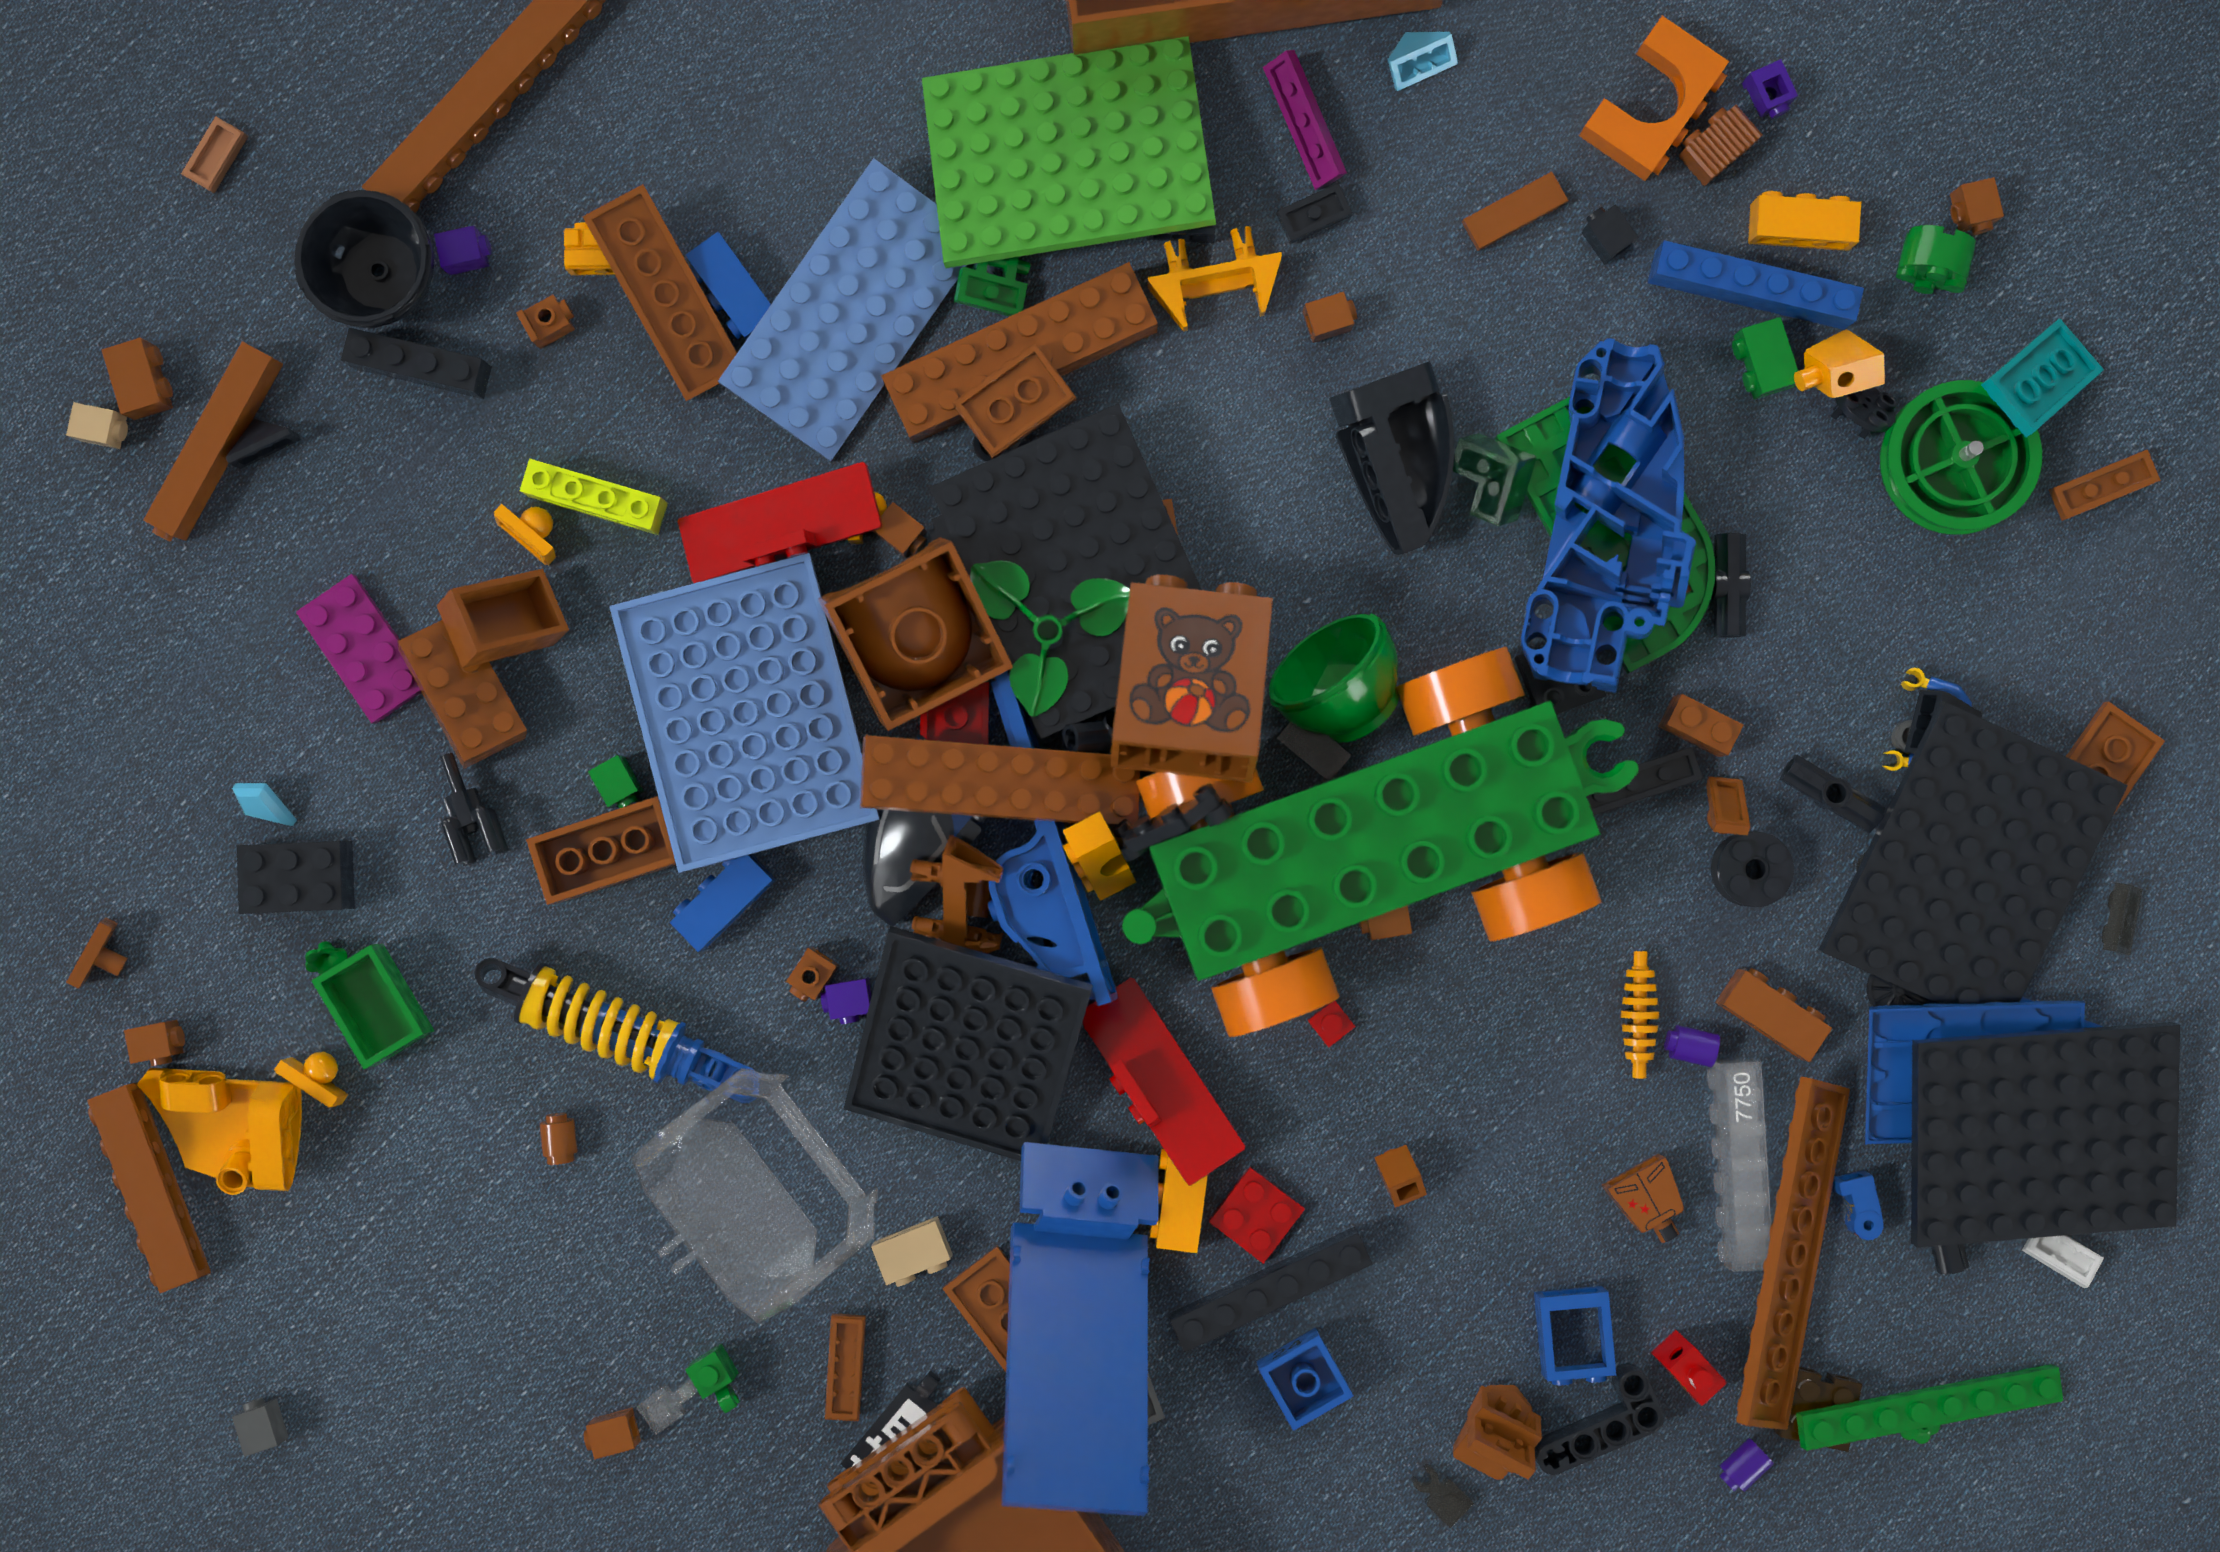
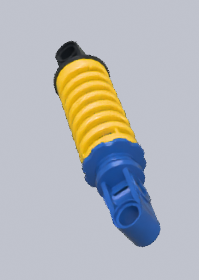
(608, 1026)

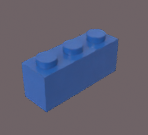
(729, 285)
(721, 901)

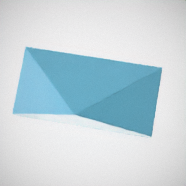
(1421, 56)

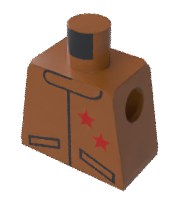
(1648, 1197)

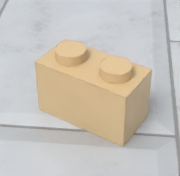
(912, 1251)

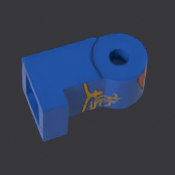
(1862, 1204)

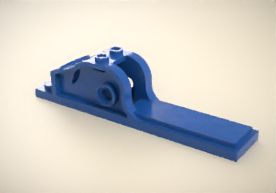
(1060, 905)

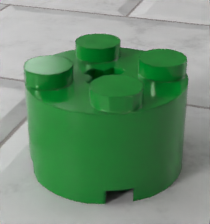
(1936, 259)

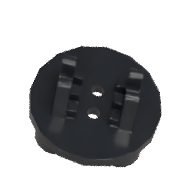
(1867, 409)

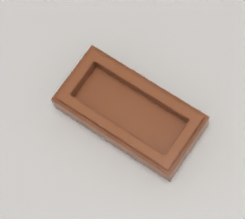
(214, 154)

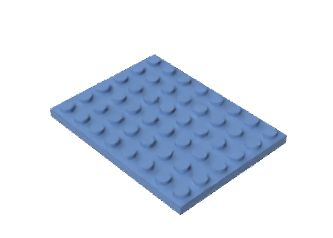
(743, 712)

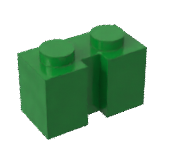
(1766, 358)

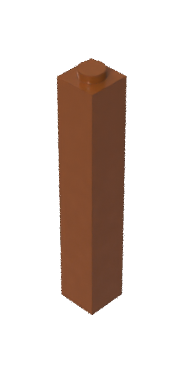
(213, 437)

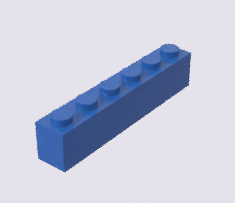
(1755, 285)

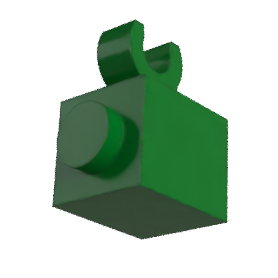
(713, 1374)

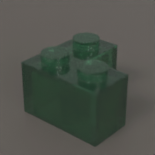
(1501, 475)

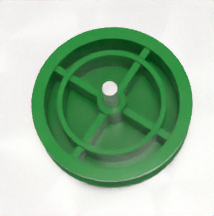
(1958, 460)

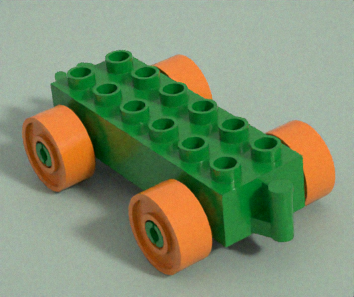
(1381, 841)

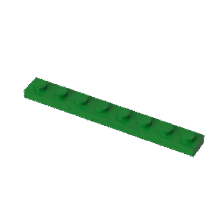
(1929, 1407)

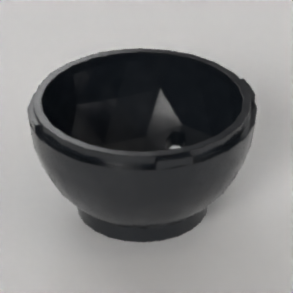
(374, 233)

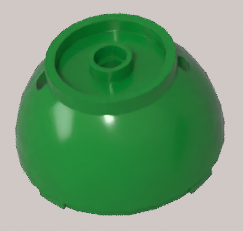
(1339, 679)

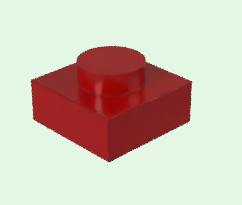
(1331, 1023)

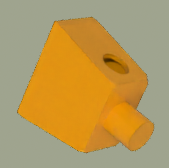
(1841, 366)

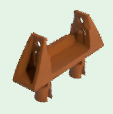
(959, 865)

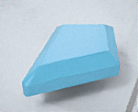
(261, 802)

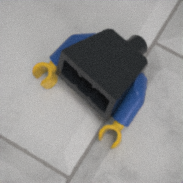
(1927, 703)

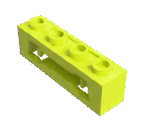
(593, 496)

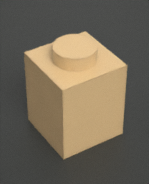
(97, 425)

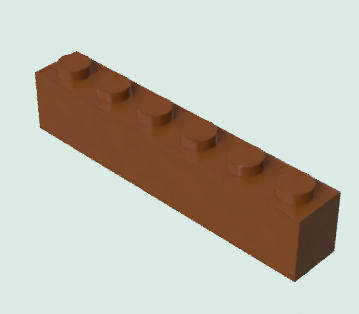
(148, 1187)

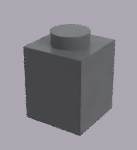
(260, 1426)

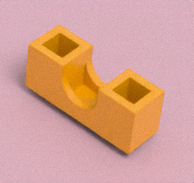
(1097, 857)

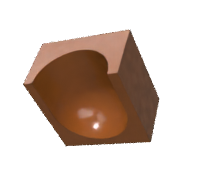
(916, 634)

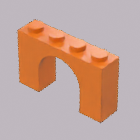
(1693, 72)

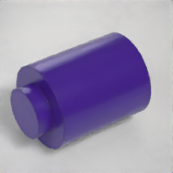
(1692, 1045)
(1745, 1466)

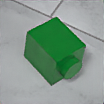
(616, 782)

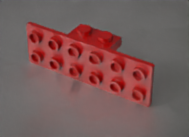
(780, 523)
(1161, 1083)

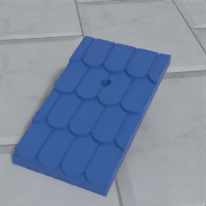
(1891, 1048)

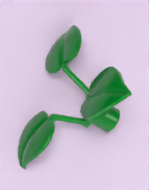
(1036, 679)

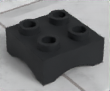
(1562, 695)

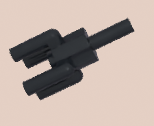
(468, 817)

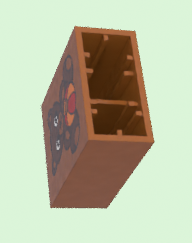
(1192, 679)

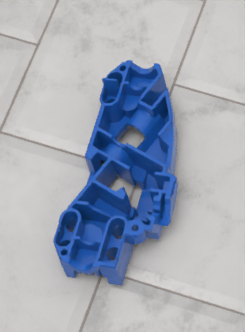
(1642, 418)

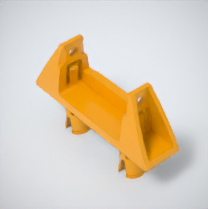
(1214, 279)

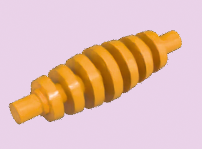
(1639, 1014)

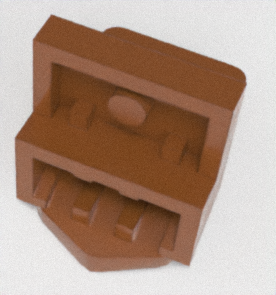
(1499, 1433)

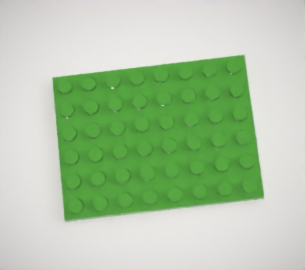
(1067, 152)

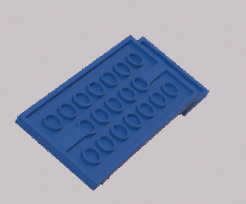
(1079, 1332)

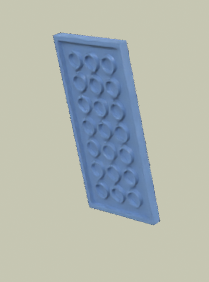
(846, 313)

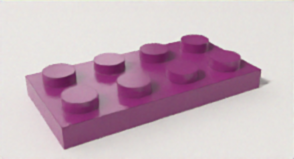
(360, 647)

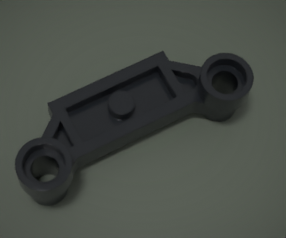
(1173, 820)

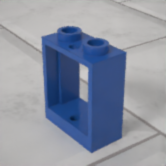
(1574, 1299)

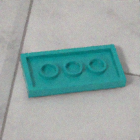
(2042, 377)

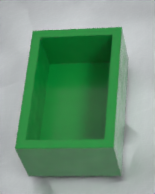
(373, 1005)

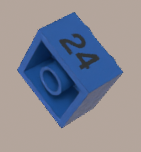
(1304, 1379)

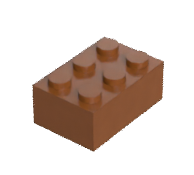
(502, 617)

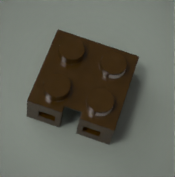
(1814, 1394)

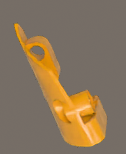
(230, 1126)

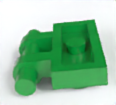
(990, 291)

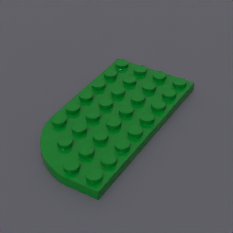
(1546, 438)

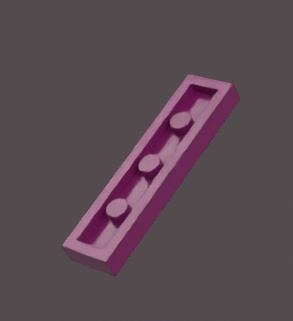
(1304, 119)

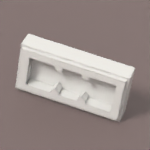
(2065, 1257)

